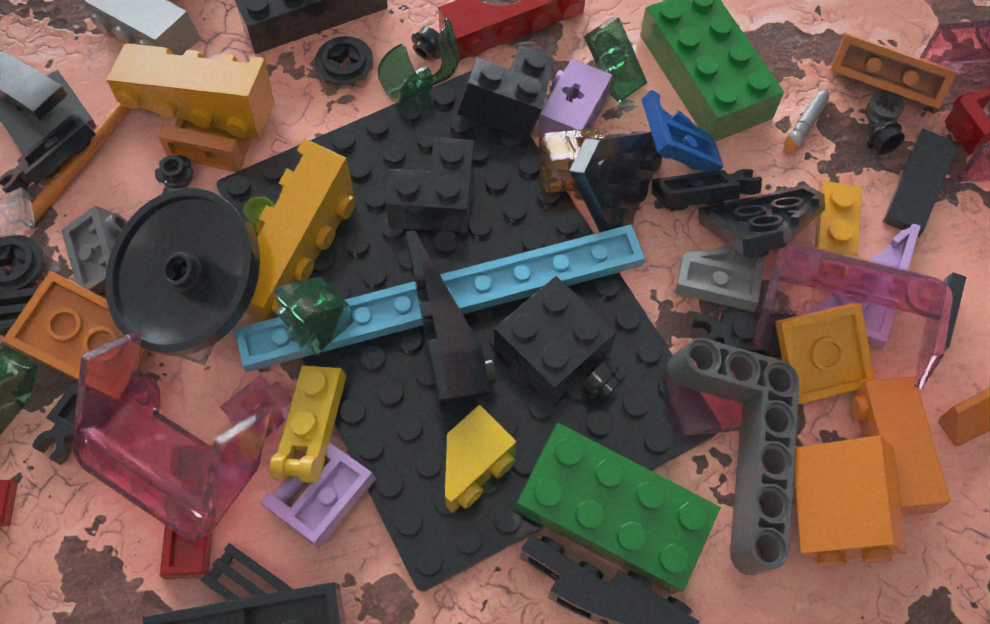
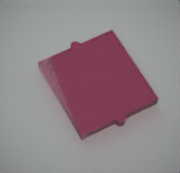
(703, 412)

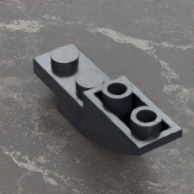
(586, 594)

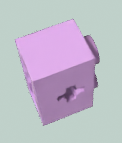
(575, 98)

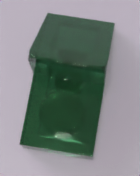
(616, 56)

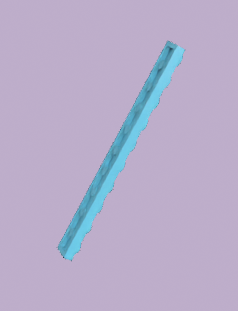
(471, 288)

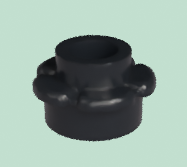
(426, 43)
(885, 137)
(178, 179)
(602, 380)

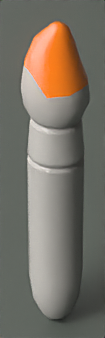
(795, 138)

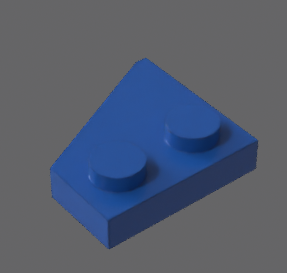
(680, 138)

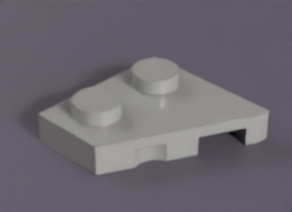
(721, 277)

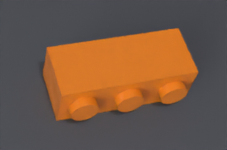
(892, 70)
(898, 415)

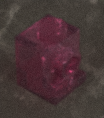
(254, 398)

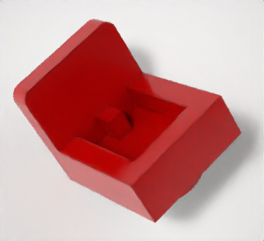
(969, 121)

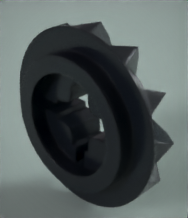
(335, 51)
(29, 256)

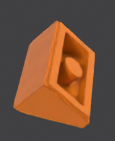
(967, 419)

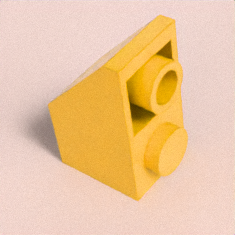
(474, 454)

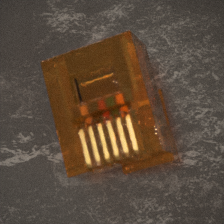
(558, 154)

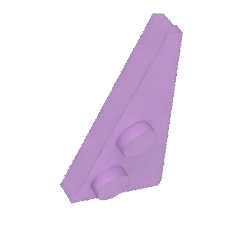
(878, 317)

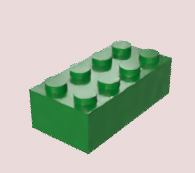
(711, 65)
(617, 509)

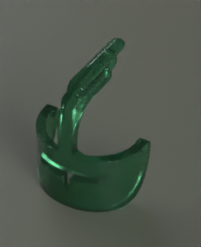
(397, 66)

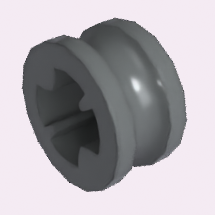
(889, 101)

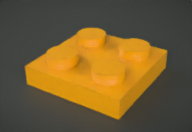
(827, 351)

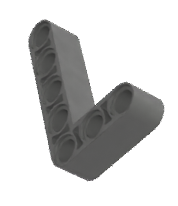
(756, 443)

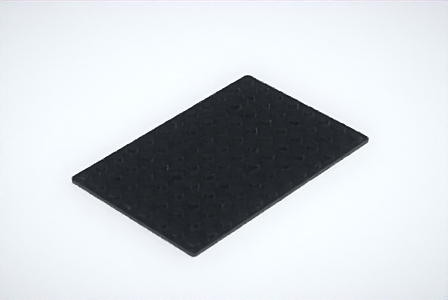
(389, 393)

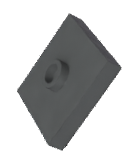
(28, 130)

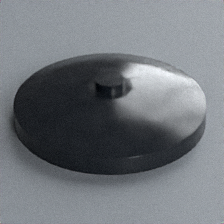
(182, 271)

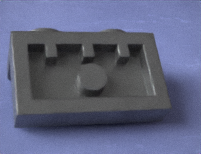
(90, 245)

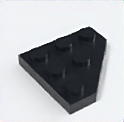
(615, 176)
(763, 220)

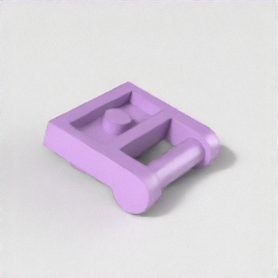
(322, 503)

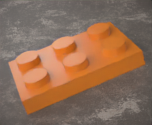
(63, 325)

